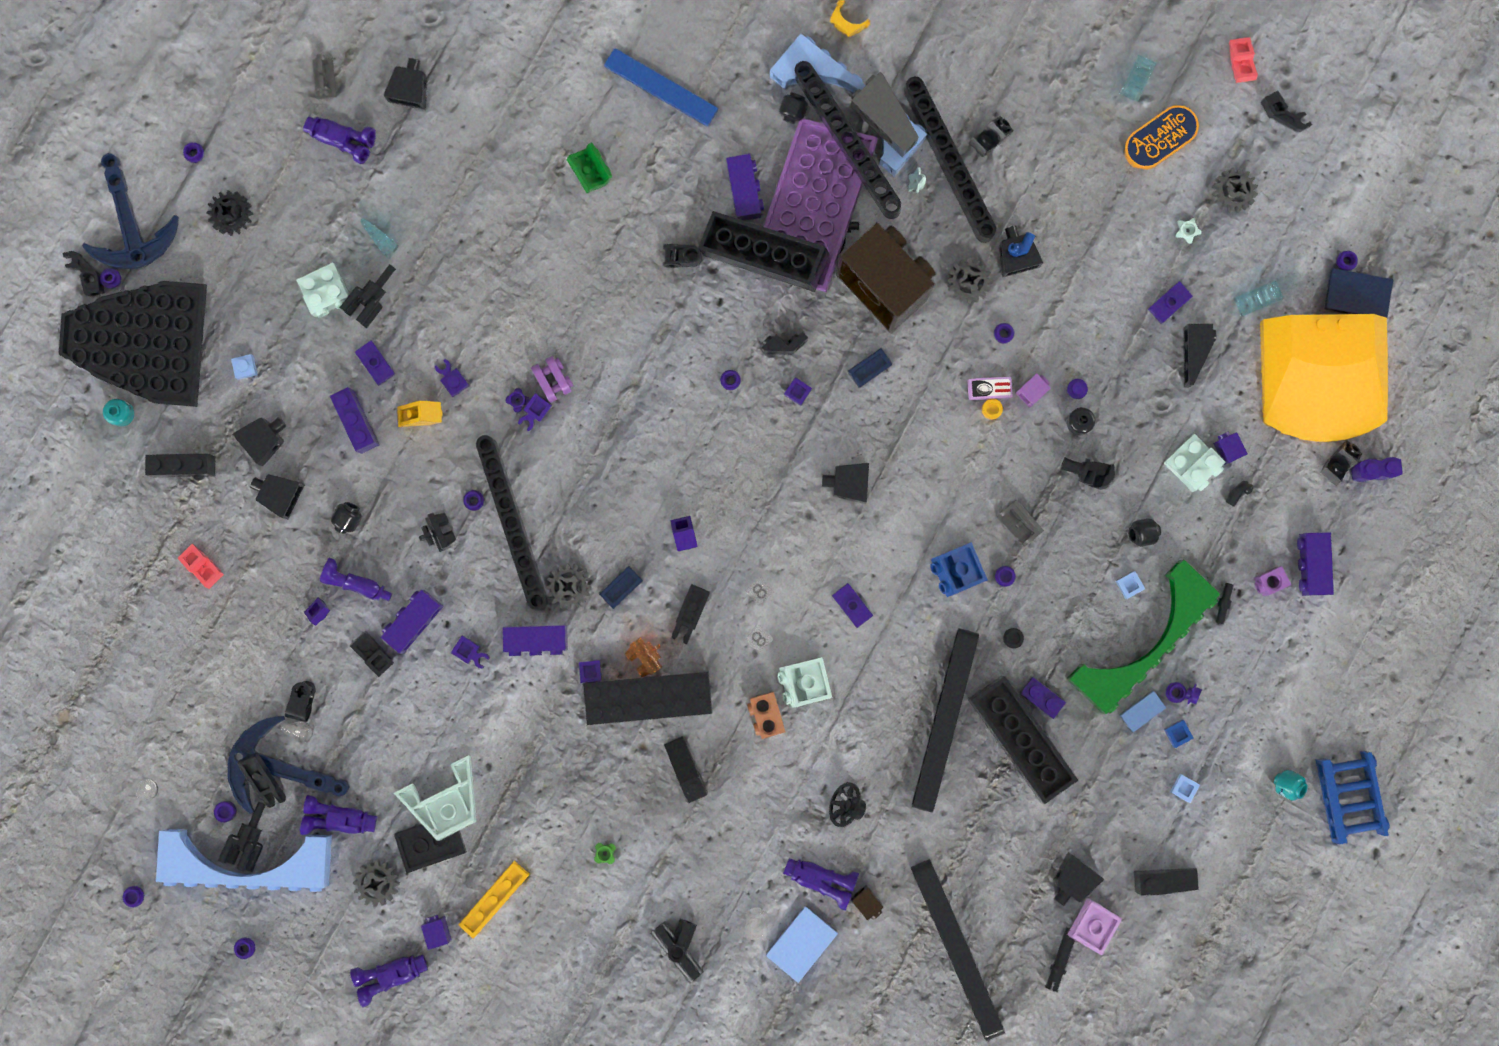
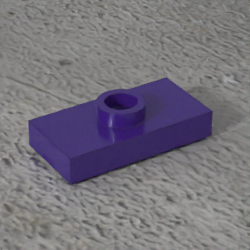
(1170, 302)
(375, 363)
(852, 605)

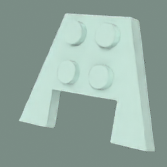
(448, 809)

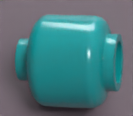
(118, 412)
(1290, 785)

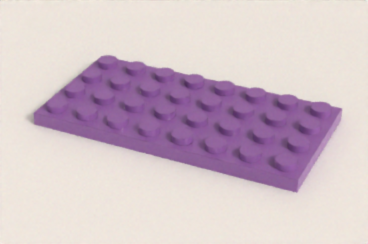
(817, 191)

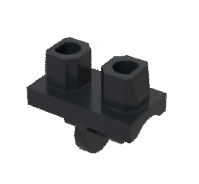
(434, 523)

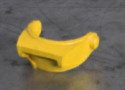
(844, 26)

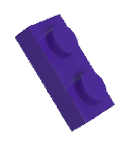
(1042, 698)

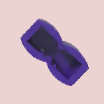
(1377, 469)

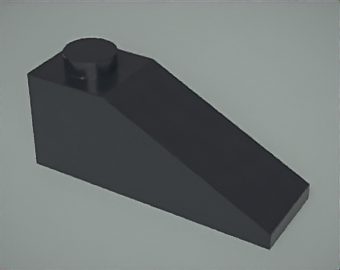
(1197, 345)
(685, 770)
(1165, 881)

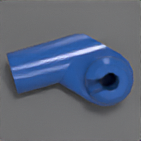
(1023, 247)

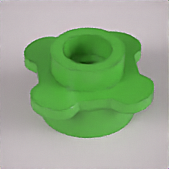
(604, 858)

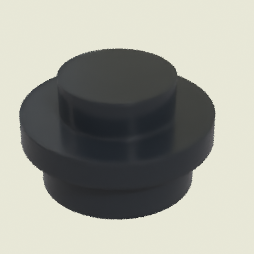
(1013, 638)

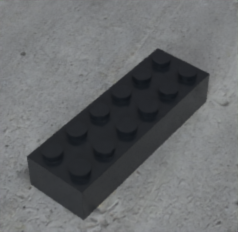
(764, 251)
(647, 698)
(1023, 739)

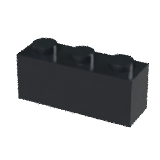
(180, 465)

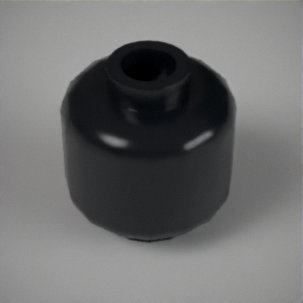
(793, 107)
(1077, 427)
(346, 517)
(1144, 532)

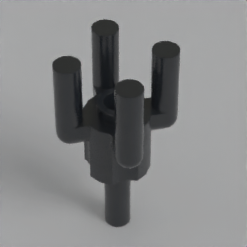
(368, 297)
(244, 841)

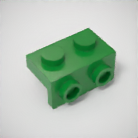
(590, 168)

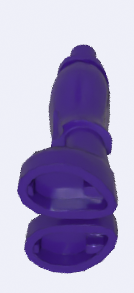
(340, 136)
(360, 585)
(337, 819)
(820, 879)
(388, 975)

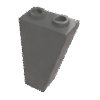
(883, 112)

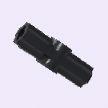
(681, 938)

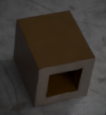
(867, 903)

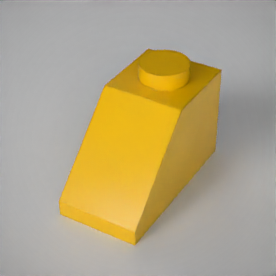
(419, 413)

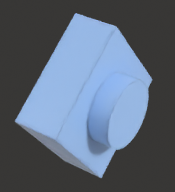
(244, 366)
(1130, 585)
(1184, 788)

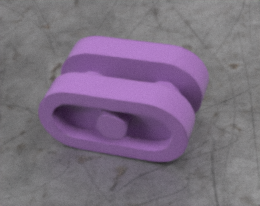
(563, 383)

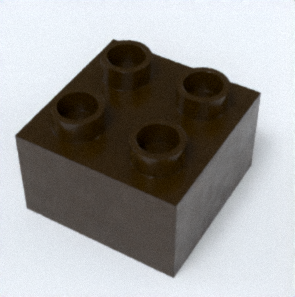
(886, 276)

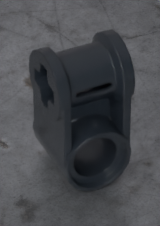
(677, 256)
(300, 704)

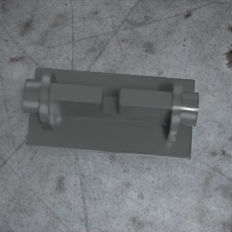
(324, 77)

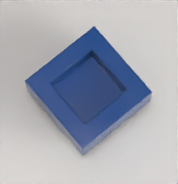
(1178, 733)

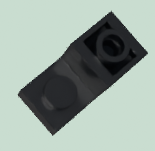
(991, 136)
(777, 346)
(1340, 462)

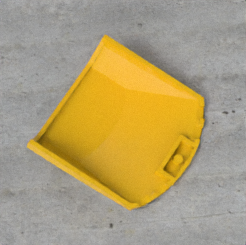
(1324, 375)

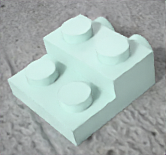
(323, 290)
(1195, 463)
(804, 683)

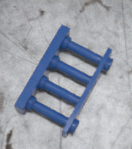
(1335, 810)

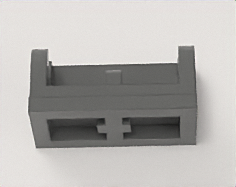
(1020, 523)

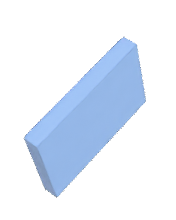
(801, 944)

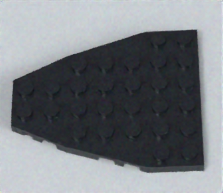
(141, 340)

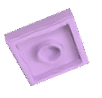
(1094, 926)

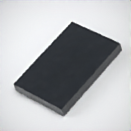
(421, 849)

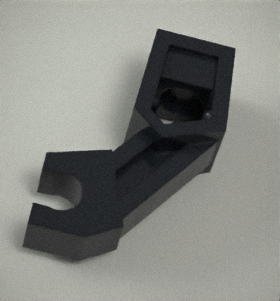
(1282, 116)
(80, 264)

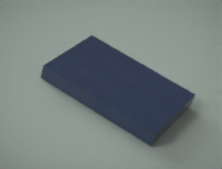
(1358, 293)

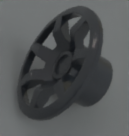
(849, 806)

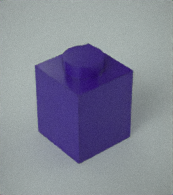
(1230, 447)
(683, 533)
(436, 932)

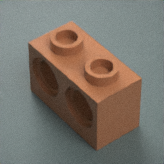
(771, 713)

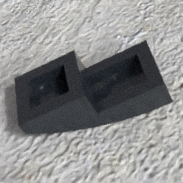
(372, 653)

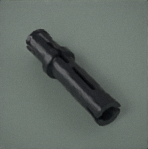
(1060, 962)

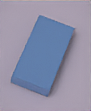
(1142, 711)

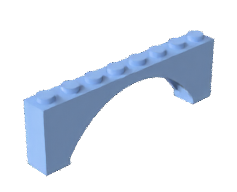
(835, 73)
(183, 863)

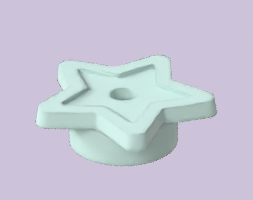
(917, 181)
(1188, 236)

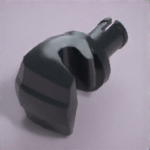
(1092, 474)

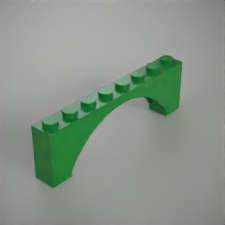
(1189, 599)

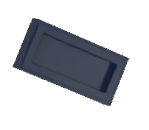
(870, 368)
(621, 587)

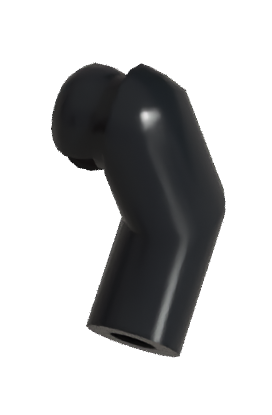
(1236, 493)

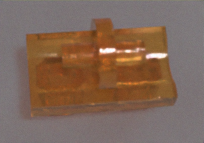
(647, 654)

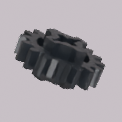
(221, 218)

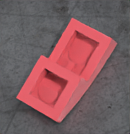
(1242, 59)
(201, 566)

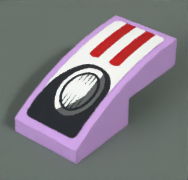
(990, 388)

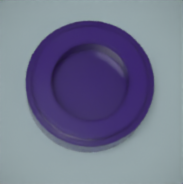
(225, 811)

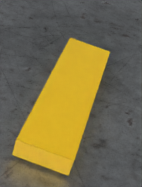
(493, 899)

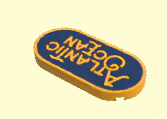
(1161, 137)

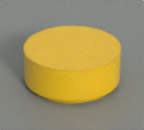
(992, 409)

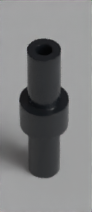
(1224, 603)

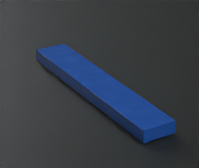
(661, 87)

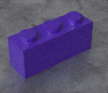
(744, 187)
(354, 420)
(1315, 564)
(411, 621)
(535, 640)

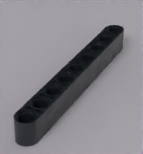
(846, 130)
(951, 150)
(504, 515)
(945, 720)
(957, 950)

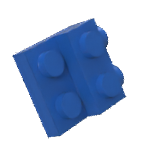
(958, 570)

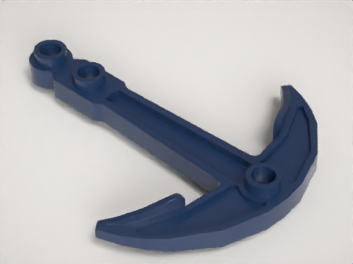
(129, 228)
(246, 746)

